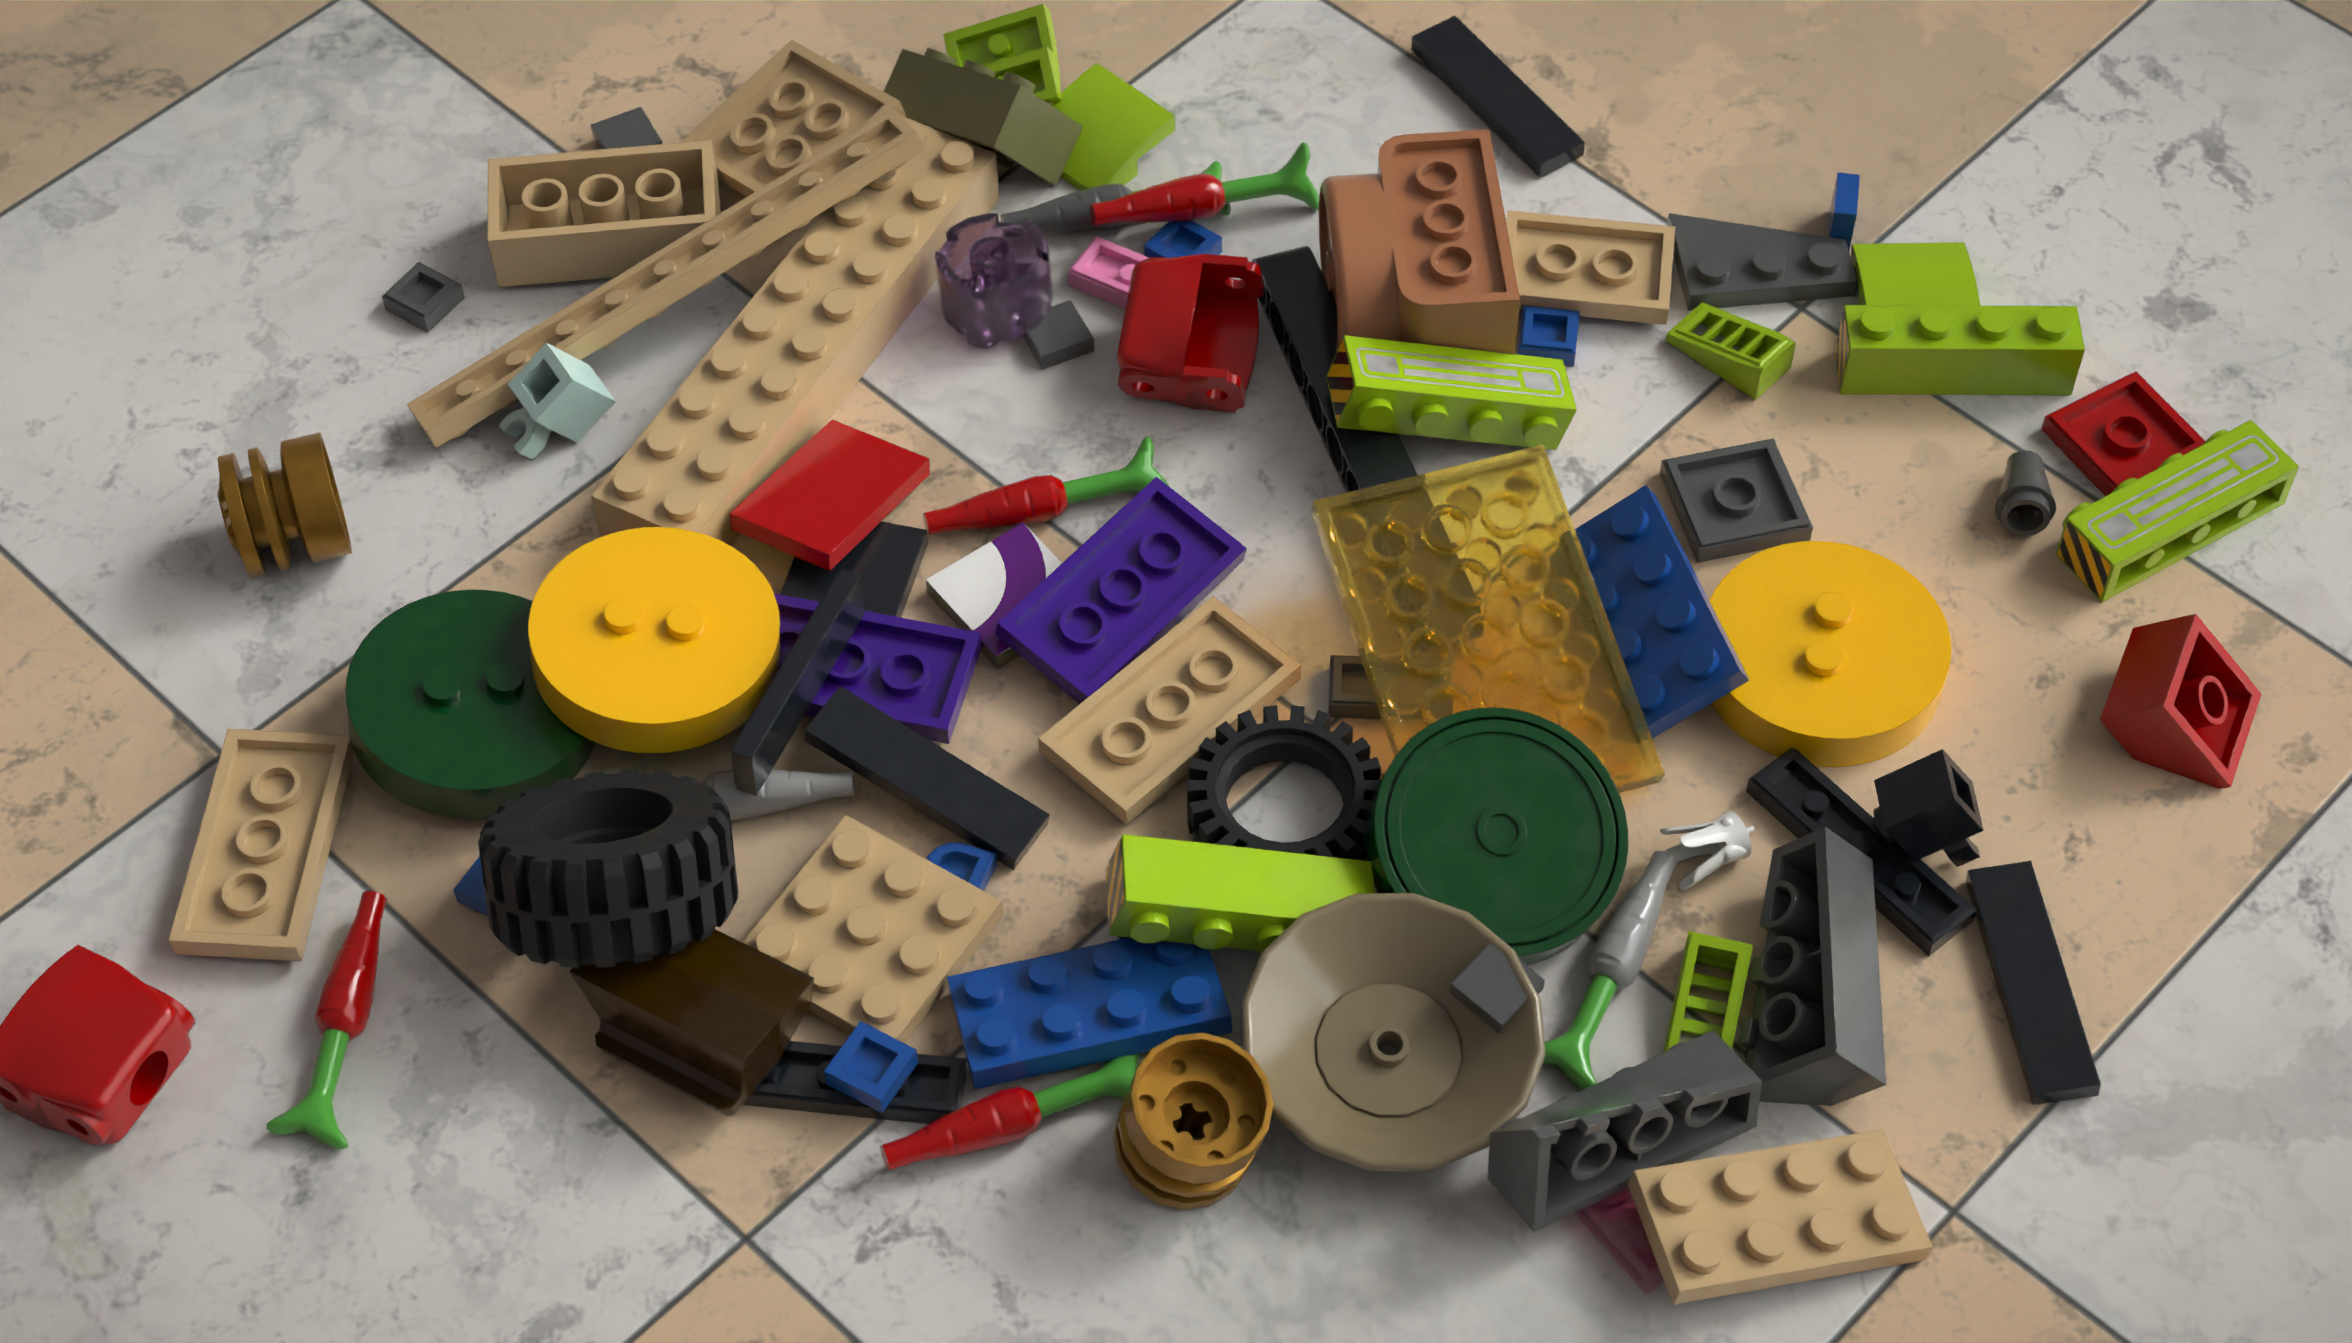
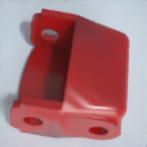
(1191, 331)
(90, 1048)

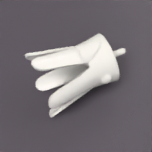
(1723, 838)

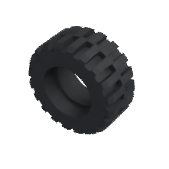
(608, 868)

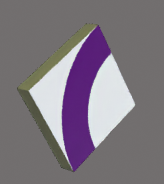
(990, 584)

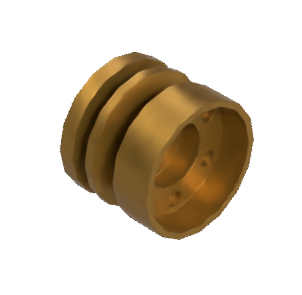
(283, 505)
(1207, 1092)

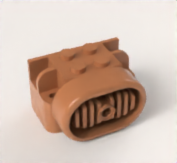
(1422, 245)

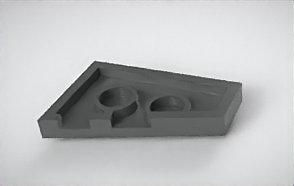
(1757, 265)

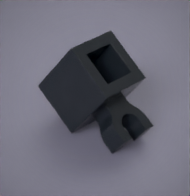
(1929, 809)

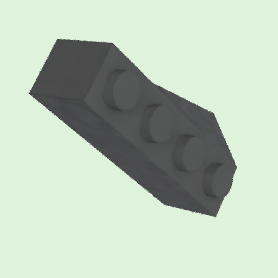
(1818, 977)
(1630, 1122)

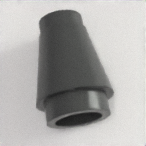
(2025, 495)

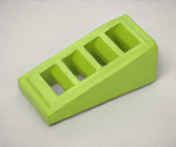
(1752, 375)
(1716, 953)

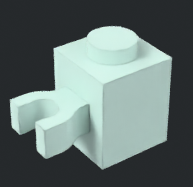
(556, 396)

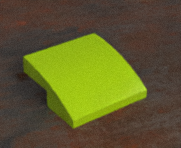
(1013, 44)
(1116, 128)
(1914, 274)

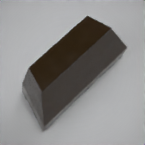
(700, 1017)

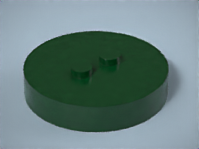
(452, 707)
(1502, 824)

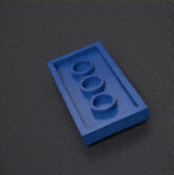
(1658, 612)
(1084, 1007)

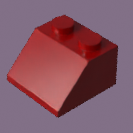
(2181, 702)

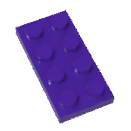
(1120, 591)
(895, 664)

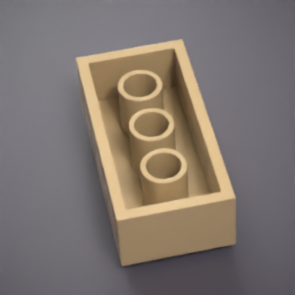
(595, 209)

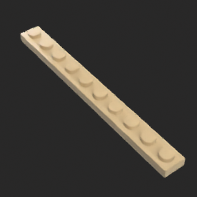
(672, 272)

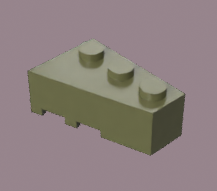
(985, 111)

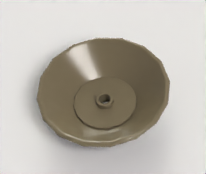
(1377, 975)

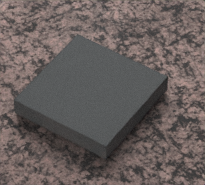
(1735, 500)

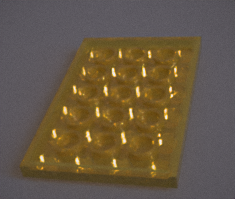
(1482, 598)

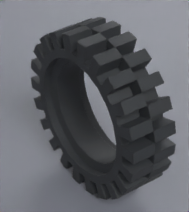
(1282, 740)

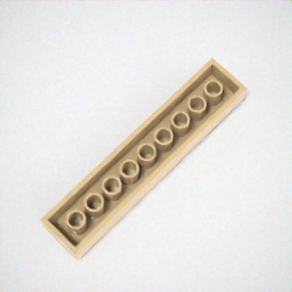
(798, 344)

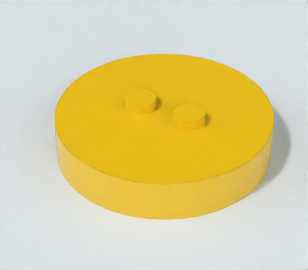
(654, 639)
(1835, 651)

